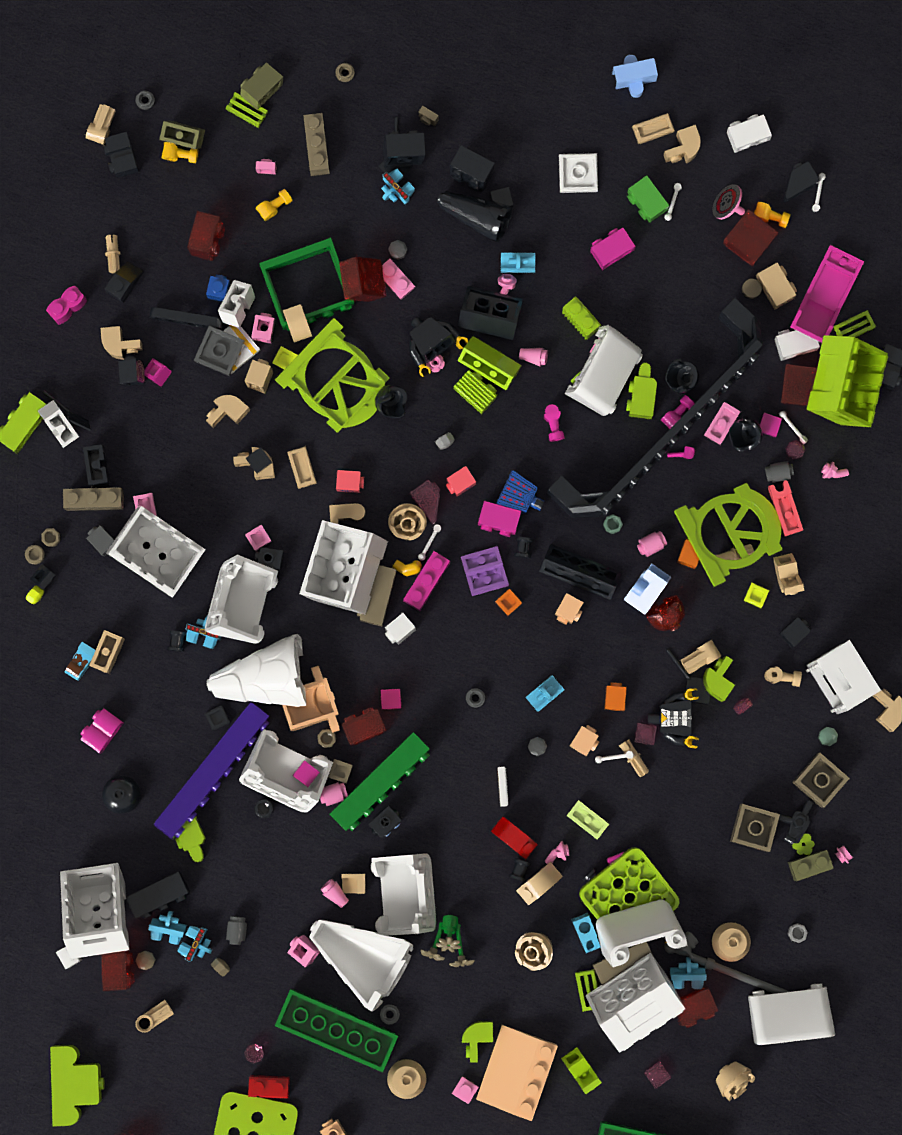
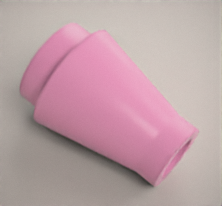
(534, 355)
(334, 893)

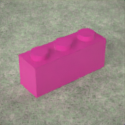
(426, 581)

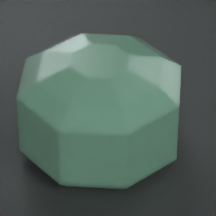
(612, 524)
(828, 736)

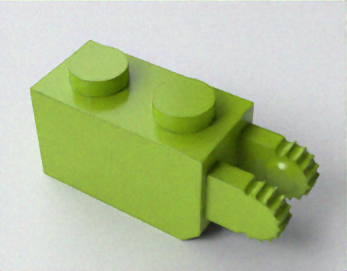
(643, 394)
(192, 839)

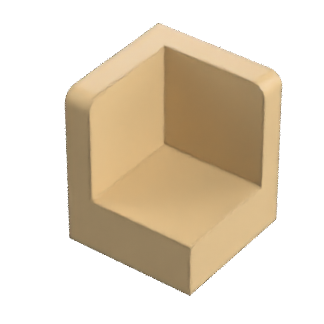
(354, 883)

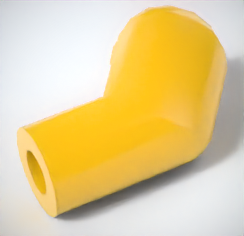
(409, 569)

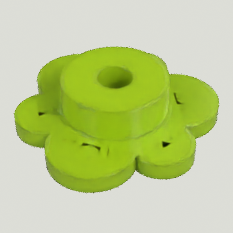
(807, 849)

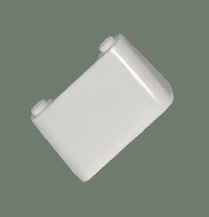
(605, 371)
(240, 599)
(271, 772)
(405, 894)
(636, 926)
(791, 1015)

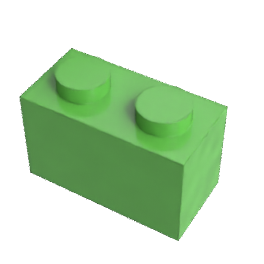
(647, 199)

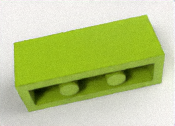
(489, 363)
(21, 423)

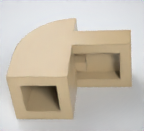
(689, 145)
(297, 323)
(114, 344)
(227, 405)
(267, 473)
(787, 574)
(892, 715)
(539, 883)

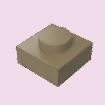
(428, 117)
(340, 771)

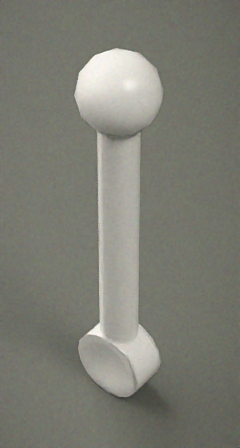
(677, 187)
(816, 207)
(783, 414)
(437, 528)
(629, 754)

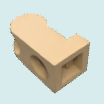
(346, 512)

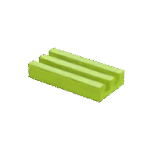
(233, 102)
(869, 320)
(585, 973)

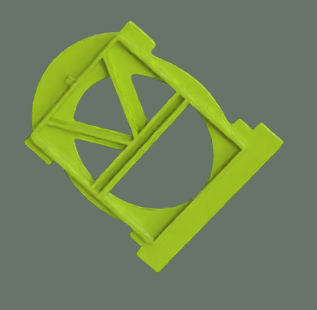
(343, 417)
(748, 499)

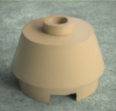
(407, 521)
(731, 942)
(534, 951)
(406, 1079)
(734, 1080)

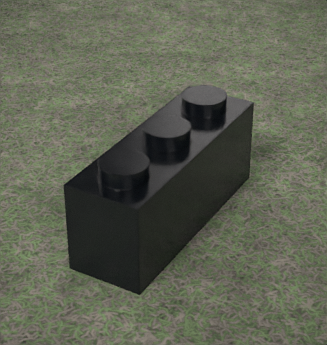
(158, 896)

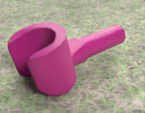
(688, 453)

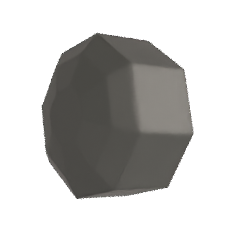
(397, 249)
(537, 746)

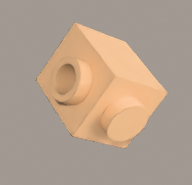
(569, 609)
(585, 740)
(332, 1128)

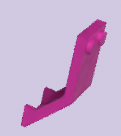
(827, 294)

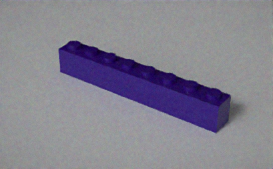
(211, 771)

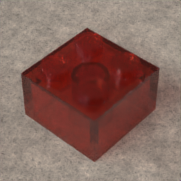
(205, 236)
(750, 237)
(362, 279)
(798, 384)
(363, 727)
(116, 970)
(697, 1006)

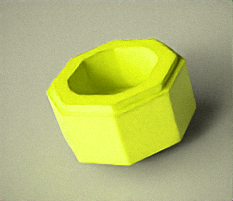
(35, 594)

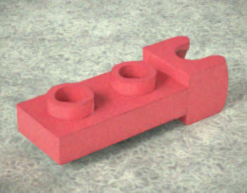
(786, 509)

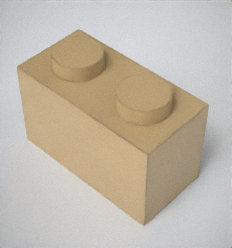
(776, 285)
(259, 375)
(107, 652)

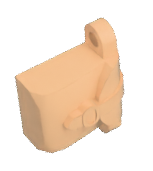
(318, 708)

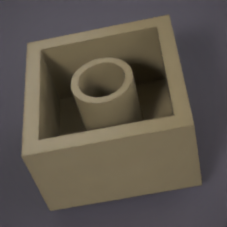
(820, 780)
(754, 827)

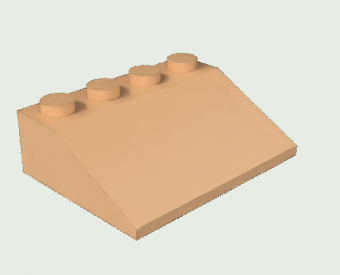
(517, 1072)

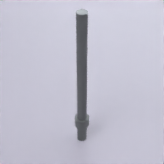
(710, 964)

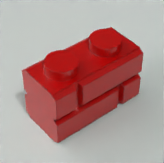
(268, 1086)

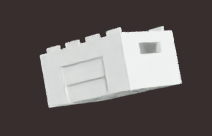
(179, 550)
(330, 565)
(846, 675)
(79, 899)
(635, 1003)

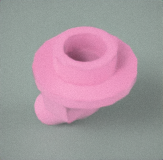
(507, 282)
(831, 470)
(561, 852)

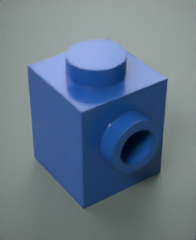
(218, 287)

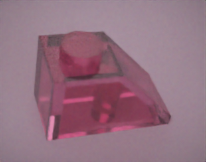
(427, 499)

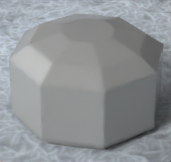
(445, 441)
(797, 933)

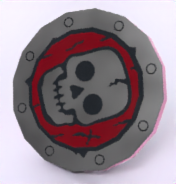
(728, 202)

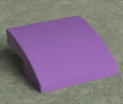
(484, 571)

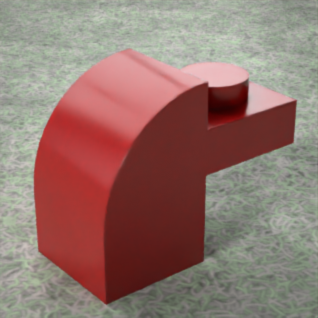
(514, 837)

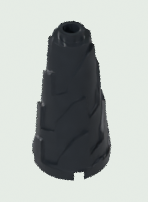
(484, 216)

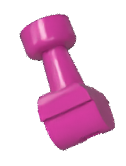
(552, 416)
(673, 417)

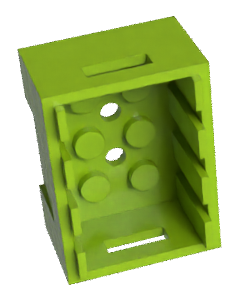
(847, 381)

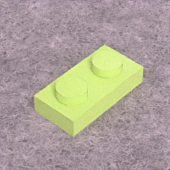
(587, 819)

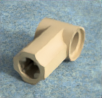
(99, 128)
(704, 655)
(155, 1015)

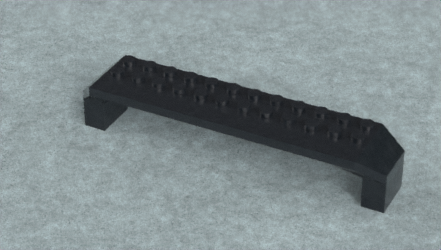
(749, 342)

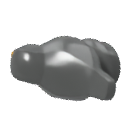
(686, 950)

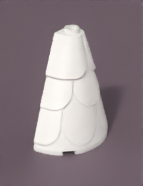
(264, 676)
(362, 958)

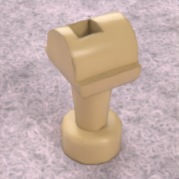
(775, 675)

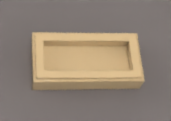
(653, 128)
(302, 467)

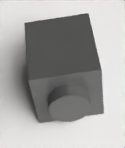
(100, 539)

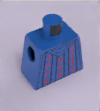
(519, 494)

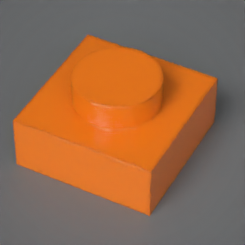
(508, 602)

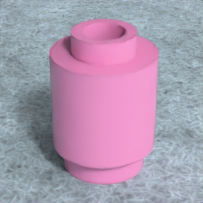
(652, 543)
(333, 794)

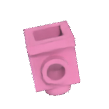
(263, 336)
(298, 952)

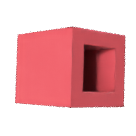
(349, 481)
(460, 481)

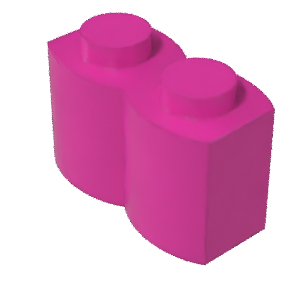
(70, 302)
(101, 730)

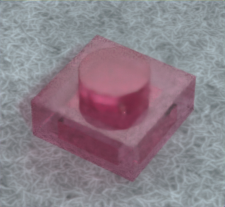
(645, 734)
(657, 1074)

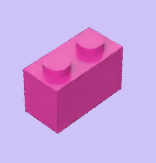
(612, 248)
(499, 518)

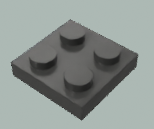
(219, 350)

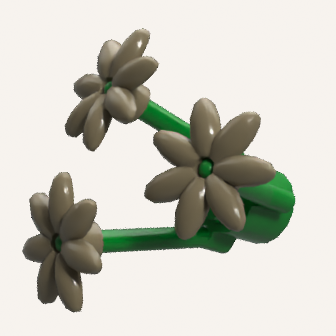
(449, 925)

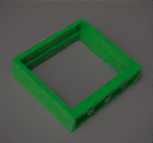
(293, 257)

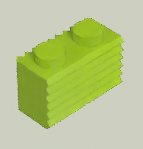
(581, 318)
(475, 391)

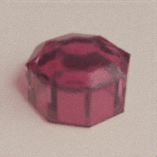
(795, 449)
(742, 705)
(254, 1053)

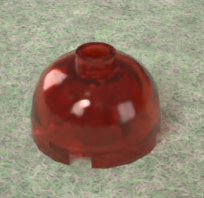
(666, 615)

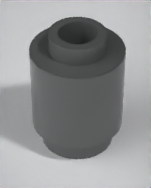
(779, 472)
(236, 930)

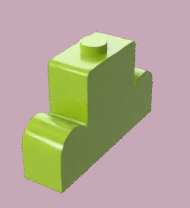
(72, 1084)

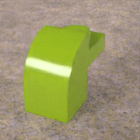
(715, 682)
(477, 1032)
(581, 1070)

